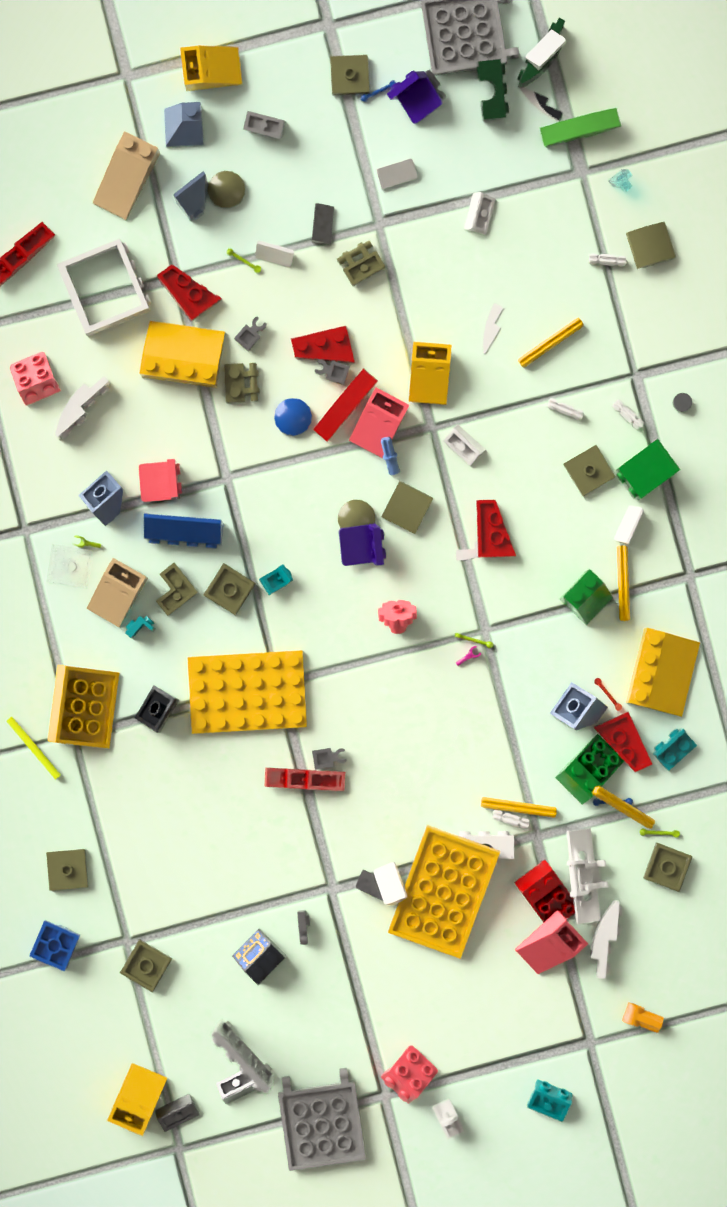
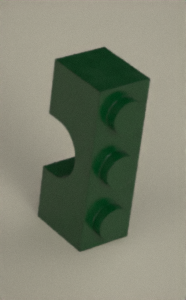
(492, 72)

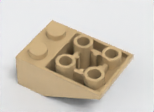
(116, 592)

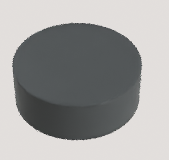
(682, 402)

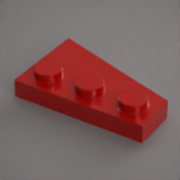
(187, 293)
(324, 345)
(491, 531)
(625, 740)

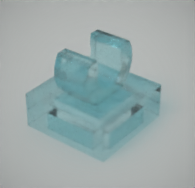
(621, 180)

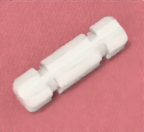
(607, 260)
(565, 409)
(628, 414)
(511, 819)

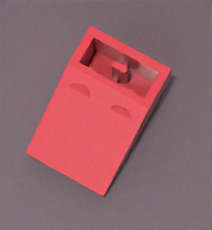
(378, 420)
(551, 944)

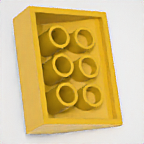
(182, 354)
(663, 672)
(83, 706)

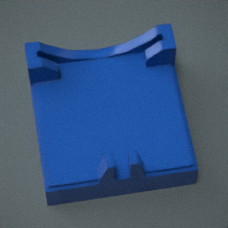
(54, 945)

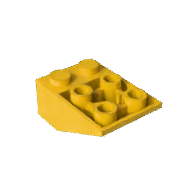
(210, 67)
(430, 373)
(137, 1099)

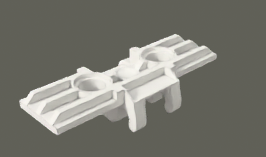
(587, 874)

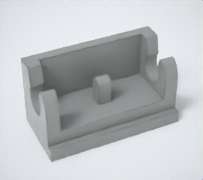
(264, 124)

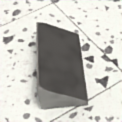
(322, 224)
(368, 884)
(234, 1087)
(176, 1112)

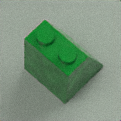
(647, 470)
(587, 596)

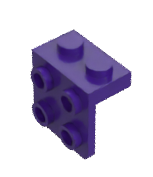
(416, 95)
(362, 545)

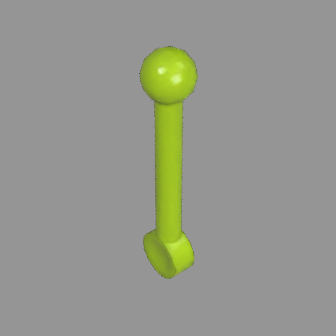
(257, 269)
(489, 644)
(675, 833)

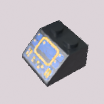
(258, 956)

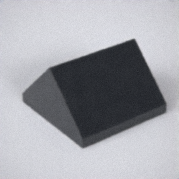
(156, 709)

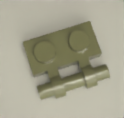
(363, 268)
(235, 382)

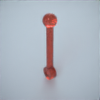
(598, 681)

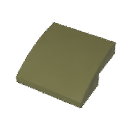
(650, 245)
(407, 507)

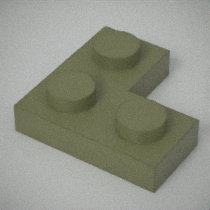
(180, 589)

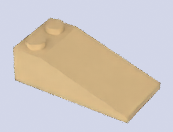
(126, 175)

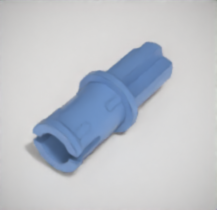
(390, 456)

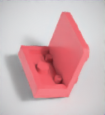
(34, 378)
(160, 481)
(409, 1074)

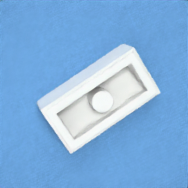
(545, 49)
(396, 173)
(479, 213)
(274, 254)
(464, 445)
(629, 524)
(390, 884)

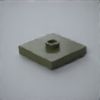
(349, 74)
(589, 470)
(229, 589)
(667, 867)
(67, 869)
(146, 965)

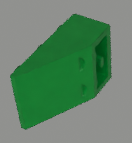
(589, 769)

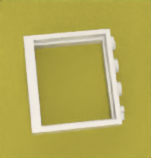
(90, 330)

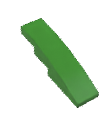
(580, 126)

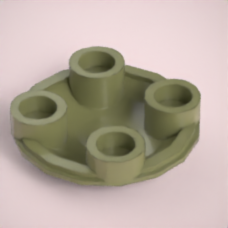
(226, 189)
(355, 514)

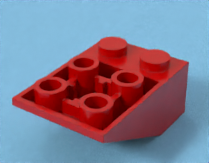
(546, 892)

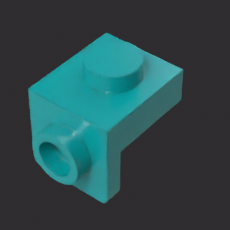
(276, 579)
(135, 626)

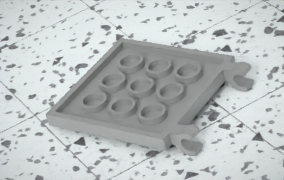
(463, 34)
(240, 1053)
(321, 1124)

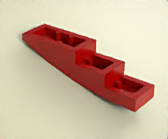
(24, 251)
(345, 404)
(304, 779)

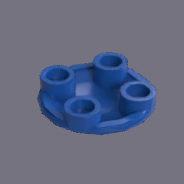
(293, 416)

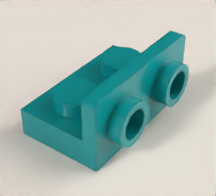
(674, 748)
(550, 1100)

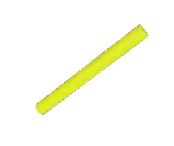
(33, 747)

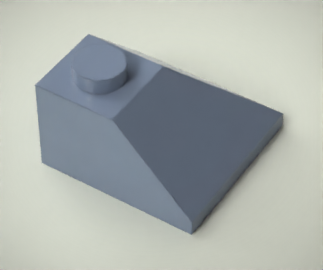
(184, 124)
(193, 196)
(103, 498)
(578, 708)

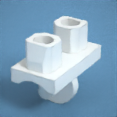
(448, 1119)

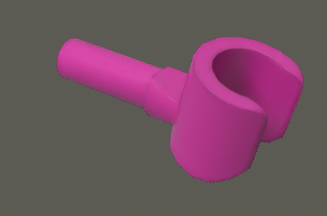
(468, 656)

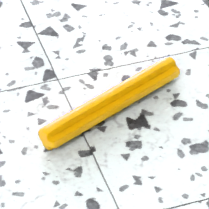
(551, 342)
(623, 583)
(518, 807)
(623, 807)

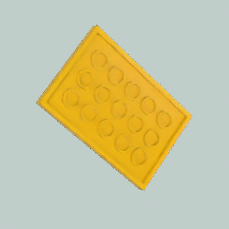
(247, 692)
(444, 891)

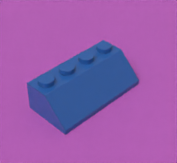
(183, 530)

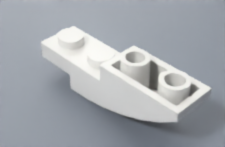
(73, 411)
(606, 930)

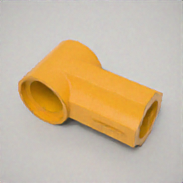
(637, 1016)

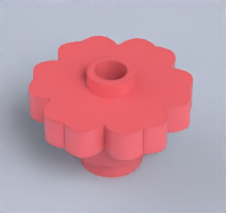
(397, 615)

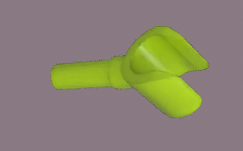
(84, 542)

